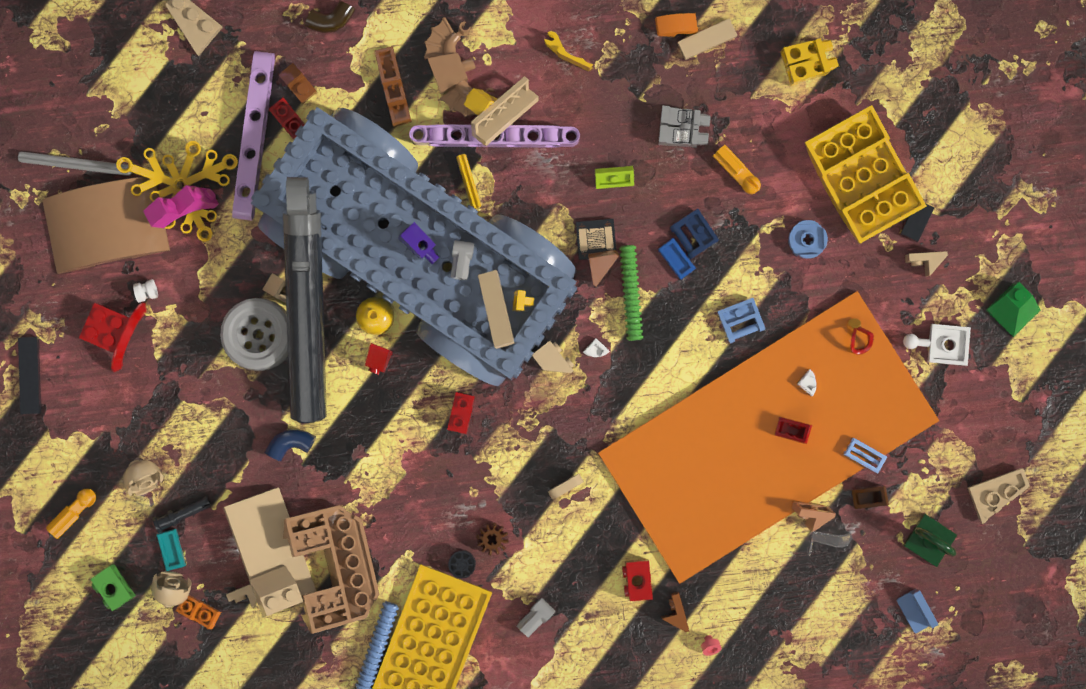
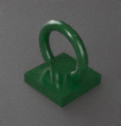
(931, 540)

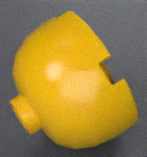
(375, 316)

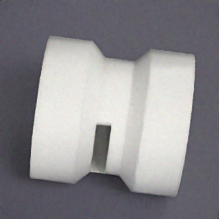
(145, 290)

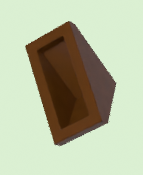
(870, 497)

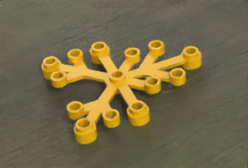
(158, 177)

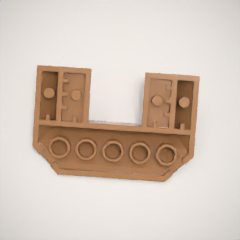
(348, 565)

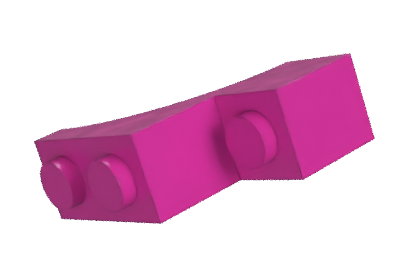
(187, 200)

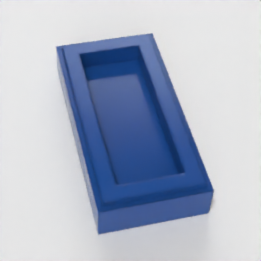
(676, 259)

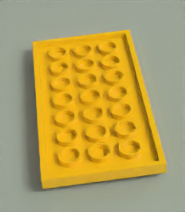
(433, 633)

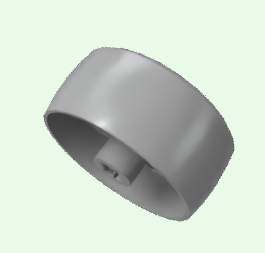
(234, 341)

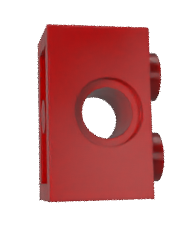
(461, 413)
(641, 591)

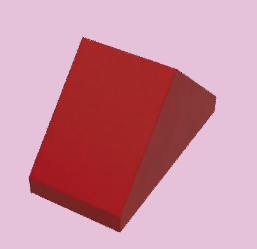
(793, 430)

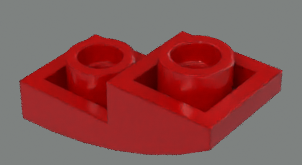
(286, 117)

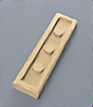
(496, 309)

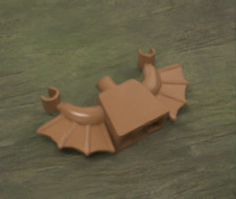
(448, 67)

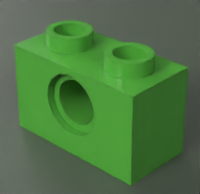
(122, 593)

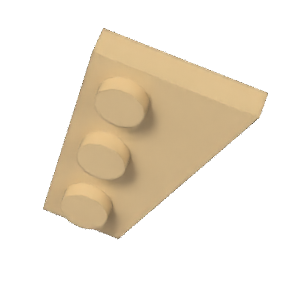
(194, 23)
(997, 492)

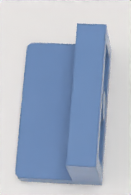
(916, 611)

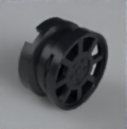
(462, 564)

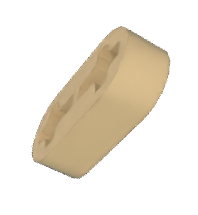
(565, 486)

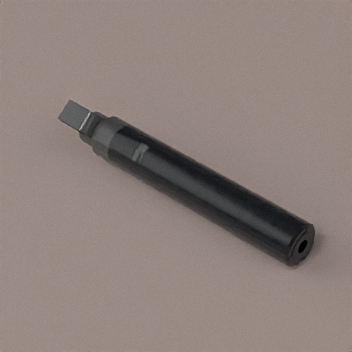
(304, 302)

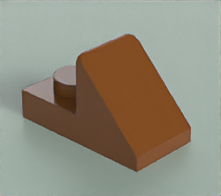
(297, 83)
(678, 618)

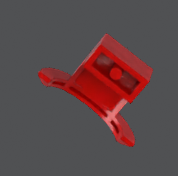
(111, 330)

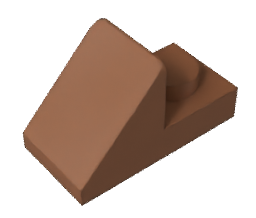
(815, 514)

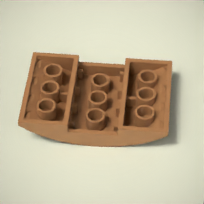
(102, 225)

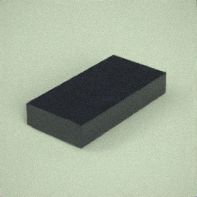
(916, 223)

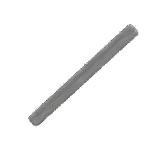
(73, 163)

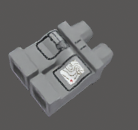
(681, 127)

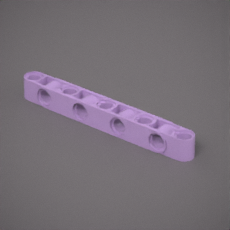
(253, 134)
(513, 136)

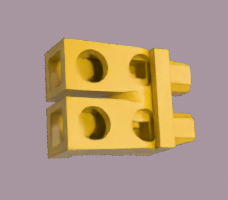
(815, 60)

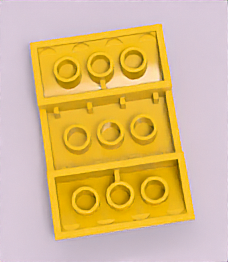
(864, 175)

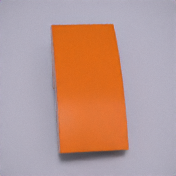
(676, 24)
(199, 612)

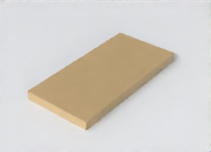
(258, 533)

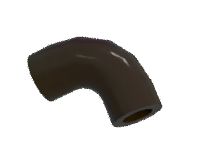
(330, 22)

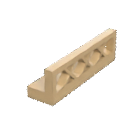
(503, 112)

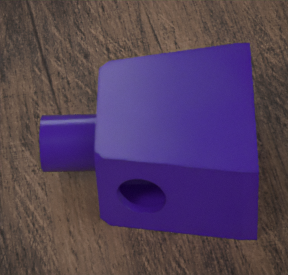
(412, 236)

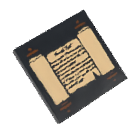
(595, 237)

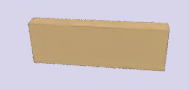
(707, 39)

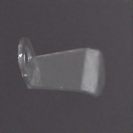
(830, 539)

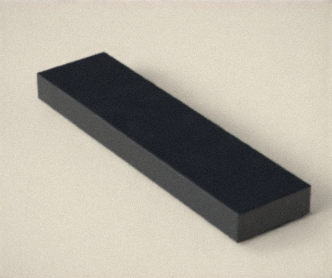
(29, 375)

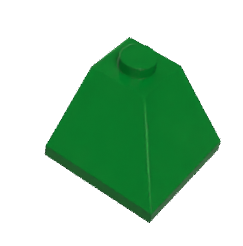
(1014, 308)

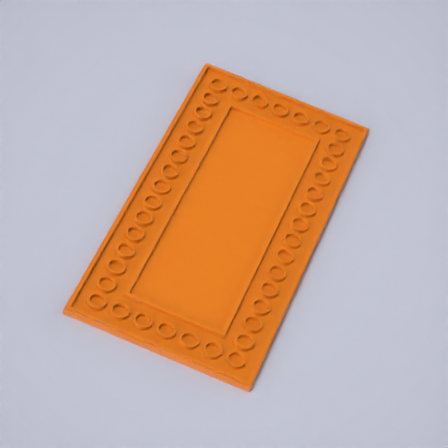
(718, 474)

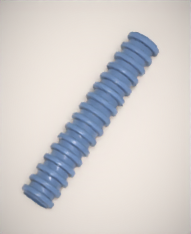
(377, 645)

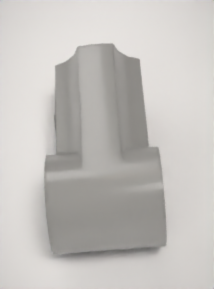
(462, 255)
(538, 614)

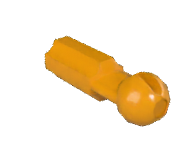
(737, 170)
(70, 513)

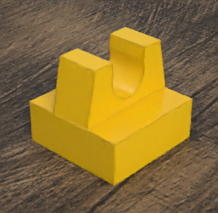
(520, 301)

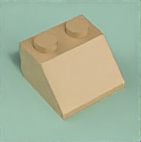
(275, 591)

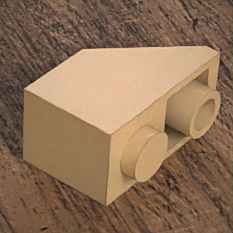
(551, 360)

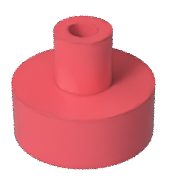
(710, 646)

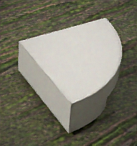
(596, 349)
(808, 383)

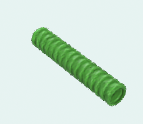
(631, 292)

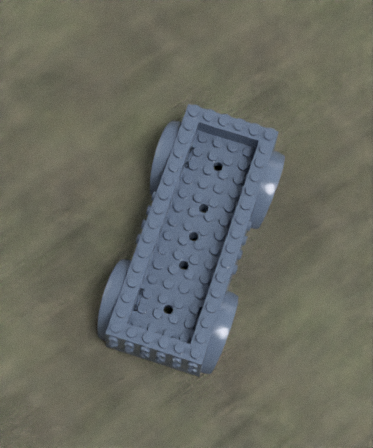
(382, 184)

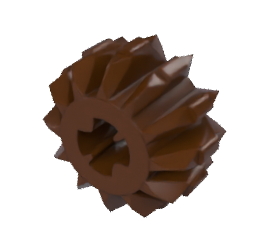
(485, 539)

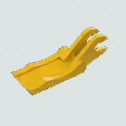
(559, 50)

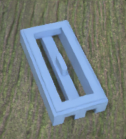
(879, 463)

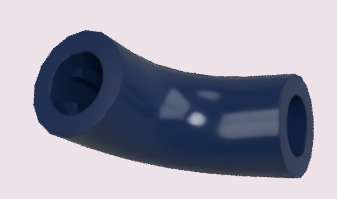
(289, 439)

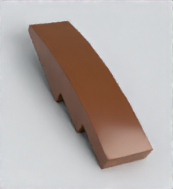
(393, 86)

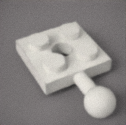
(937, 351)

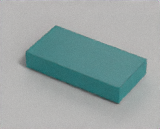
(171, 550)

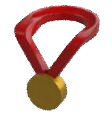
(855, 325)

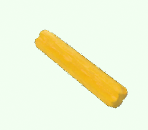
(468, 181)

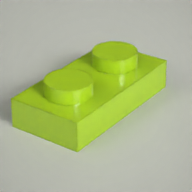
(614, 177)

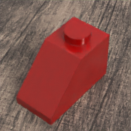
(377, 358)

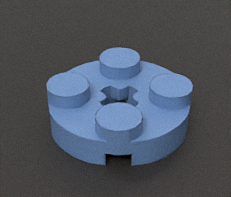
(799, 232)

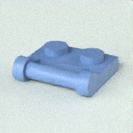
(740, 313)

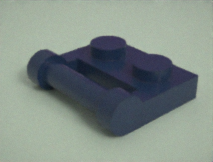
(699, 230)

